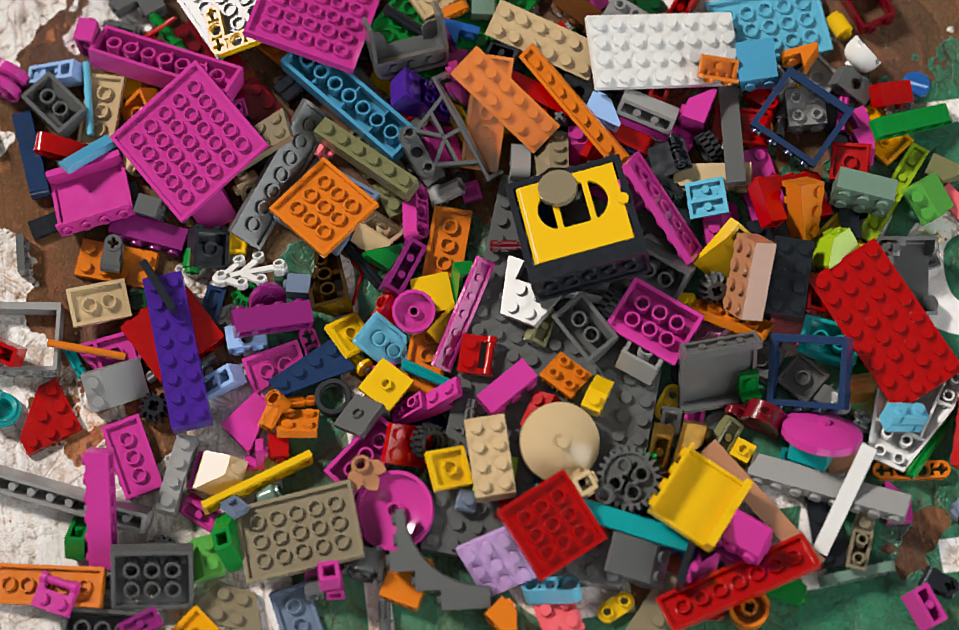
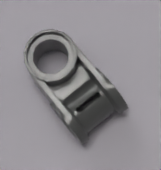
(112, 257)
(829, 395)

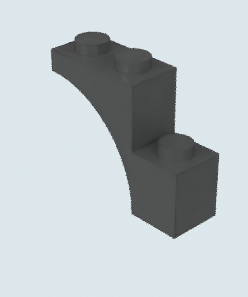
(144, 7)

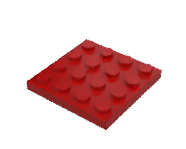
(551, 525)

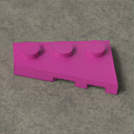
(269, 363)

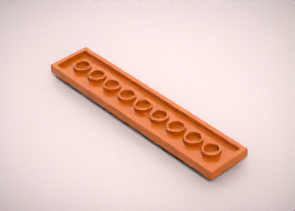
(445, 245)

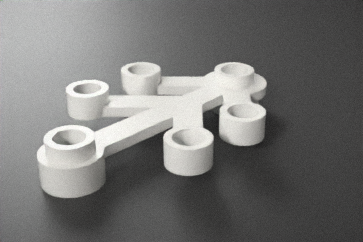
(248, 273)

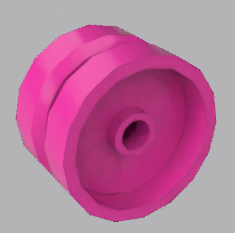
(11, 80)
(411, 323)

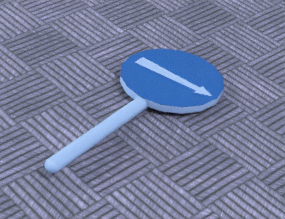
(919, 83)

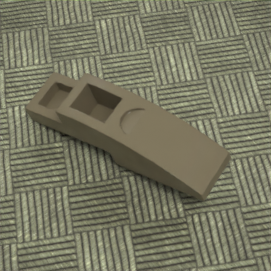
(860, 542)

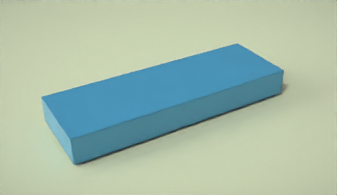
(87, 154)

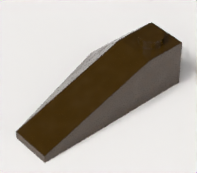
(329, 287)

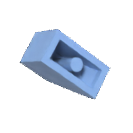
(604, 110)

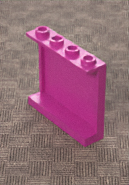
(91, 194)

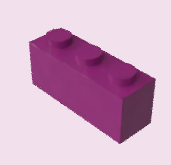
(403, 267)

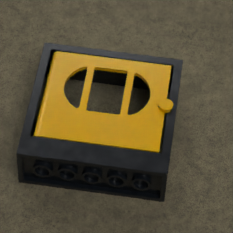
(583, 253)

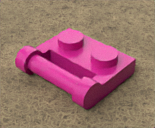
(54, 601)

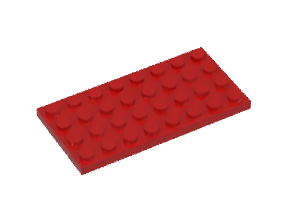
(887, 324)

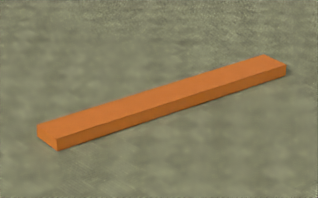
(572, 103)

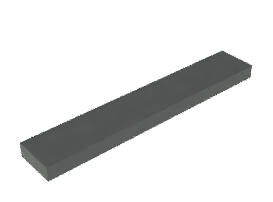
(732, 135)

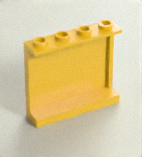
(698, 498)

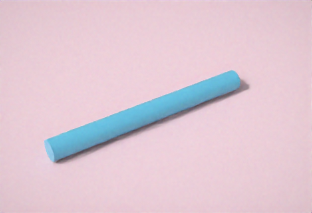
(88, 98)

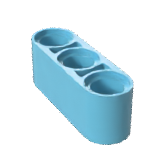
(552, 590)

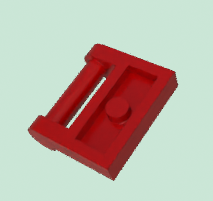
(470, 355)

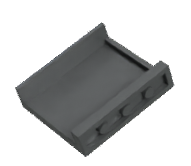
(710, 370)

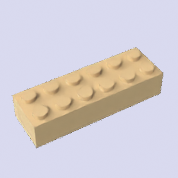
(559, 45)

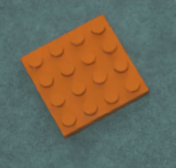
(323, 207)

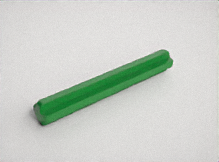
(928, 449)

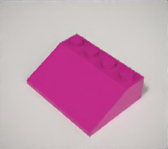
(655, 321)

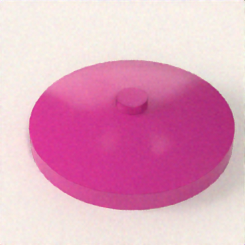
(821, 433)
(395, 491)

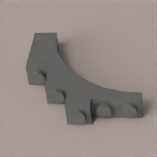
(407, 557)

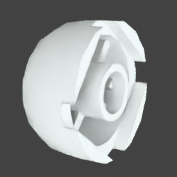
(860, 56)

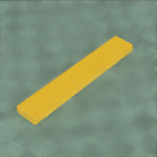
(252, 484)

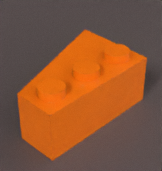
(804, 206)

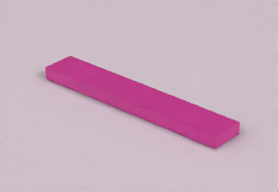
(463, 313)

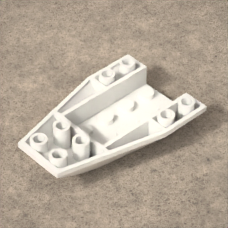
(900, 448)

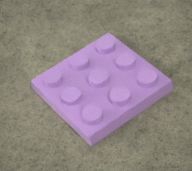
(495, 561)

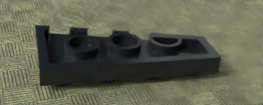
(817, 514)

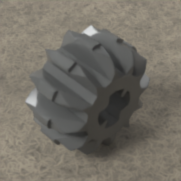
(713, 287)

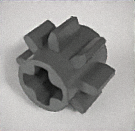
(861, 420)

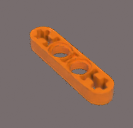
(895, 477)

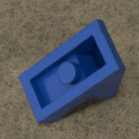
(455, 29)

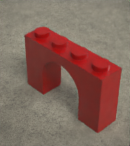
(767, 202)

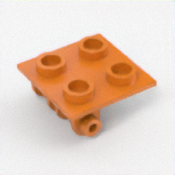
(565, 375)

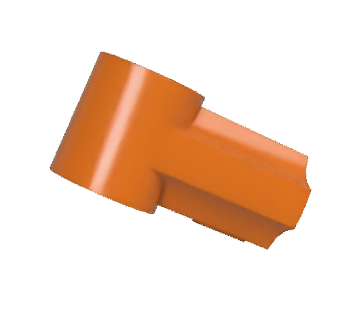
(276, 405)

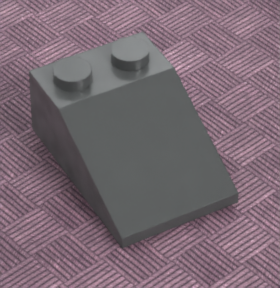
(637, 561)

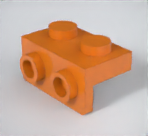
(718, 68)

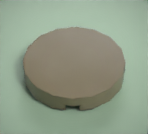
(557, 188)

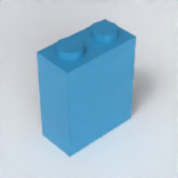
(757, 64)

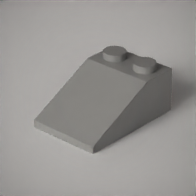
(639, 363)
(114, 384)

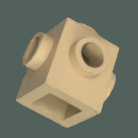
(244, 183)
(590, 481)

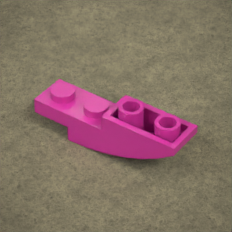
(426, 405)

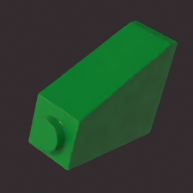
(790, 594)

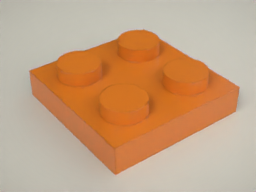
(298, 423)

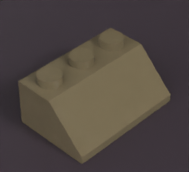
(551, 155)

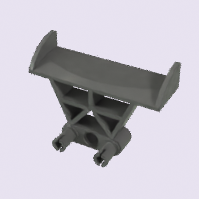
(424, 165)

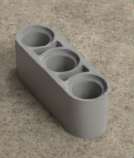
(519, 162)

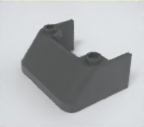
(415, 53)

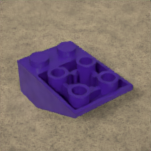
(415, 97)

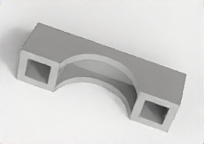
(172, 486)

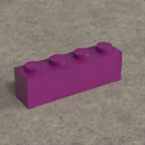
(152, 234)
(271, 318)

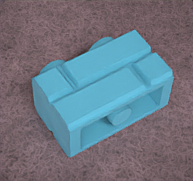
(904, 417)

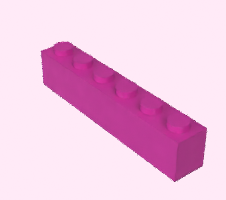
(100, 505)

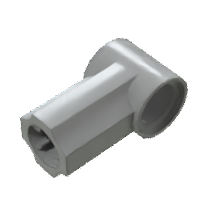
(441, 194)

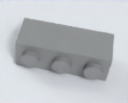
(647, 110)

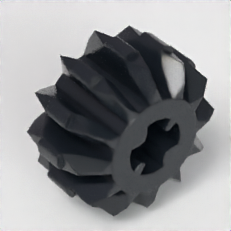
(147, 410)

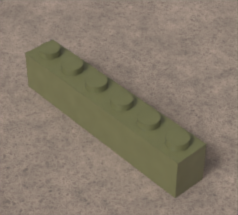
(366, 159)

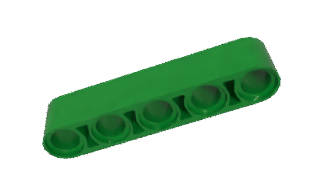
(910, 122)

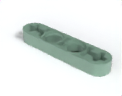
(855, 575)

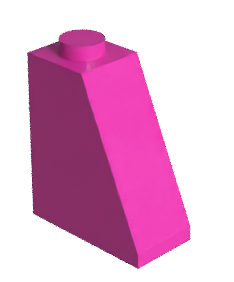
(243, 422)

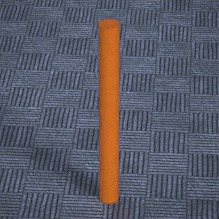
(86, 349)

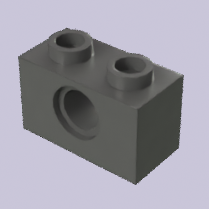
(842, 85)
(151, 208)

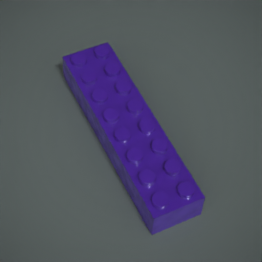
(178, 356)

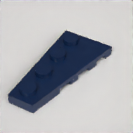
(312, 369)

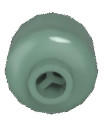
(268, 491)

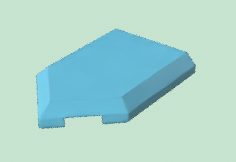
(382, 339)

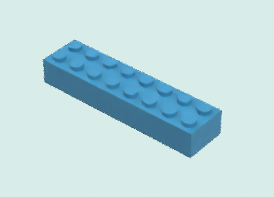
(351, 103)

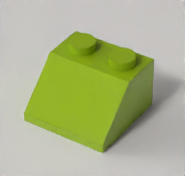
(833, 246)

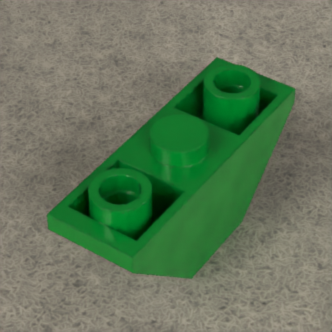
(227, 542)

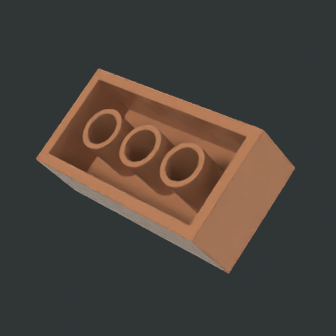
(749, 276)

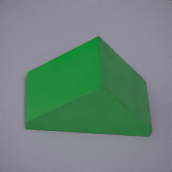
(383, 257)

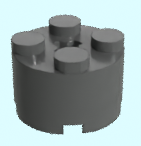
(367, 568)

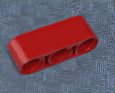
(56, 146)

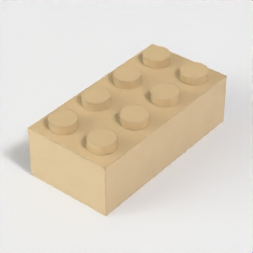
(490, 458)

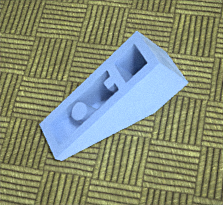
(67, 72)
(224, 380)

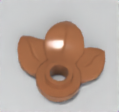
(368, 475)

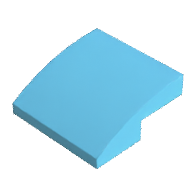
(706, 198)

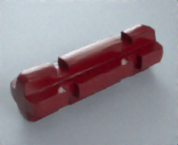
(505, 246)

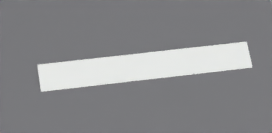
(844, 499)

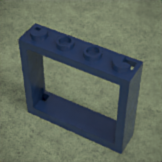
(819, 92)
(845, 371)

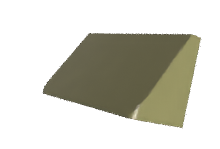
(540, 335)
(726, 432)

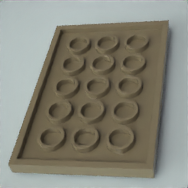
(298, 531)

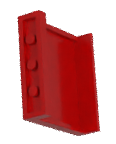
(140, 334)

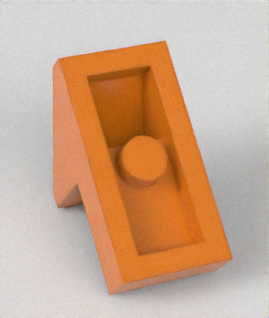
(803, 54)

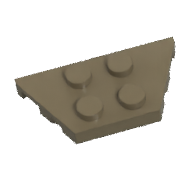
(231, 607)

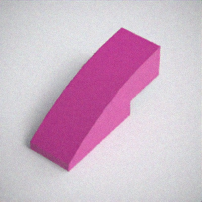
(862, 131)

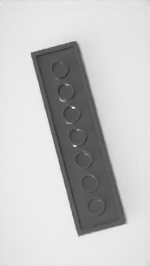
(279, 174)

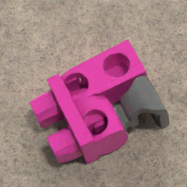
(312, 587)

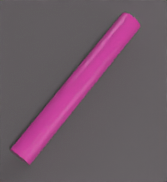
(696, 559)

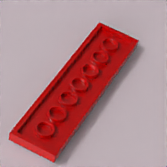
(737, 583)

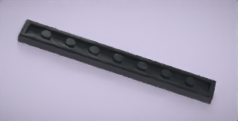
(846, 216)

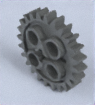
(645, 486)

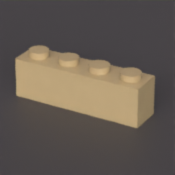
(704, 171)

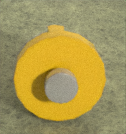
(363, 366)

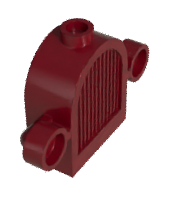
(759, 417)

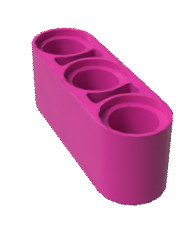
(416, 215)

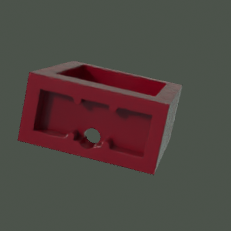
(870, 27)

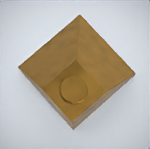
(691, 432)

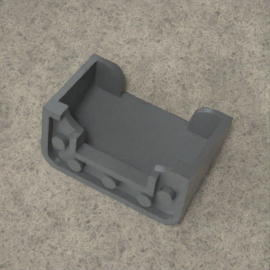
(911, 260)

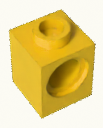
(742, 452)

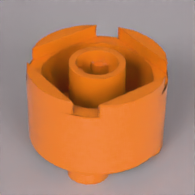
(750, 621)

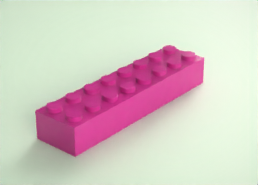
(157, 61)

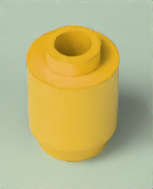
(839, 25)

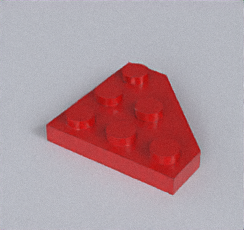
(48, 419)

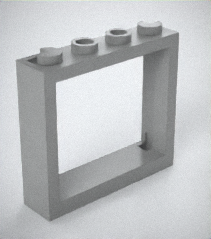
(36, 308)

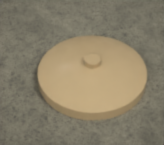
(558, 438)

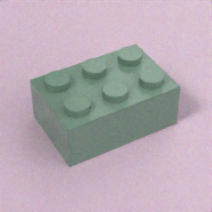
(863, 192)

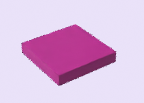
(433, 144)

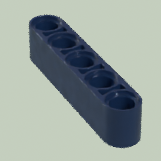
(32, 162)

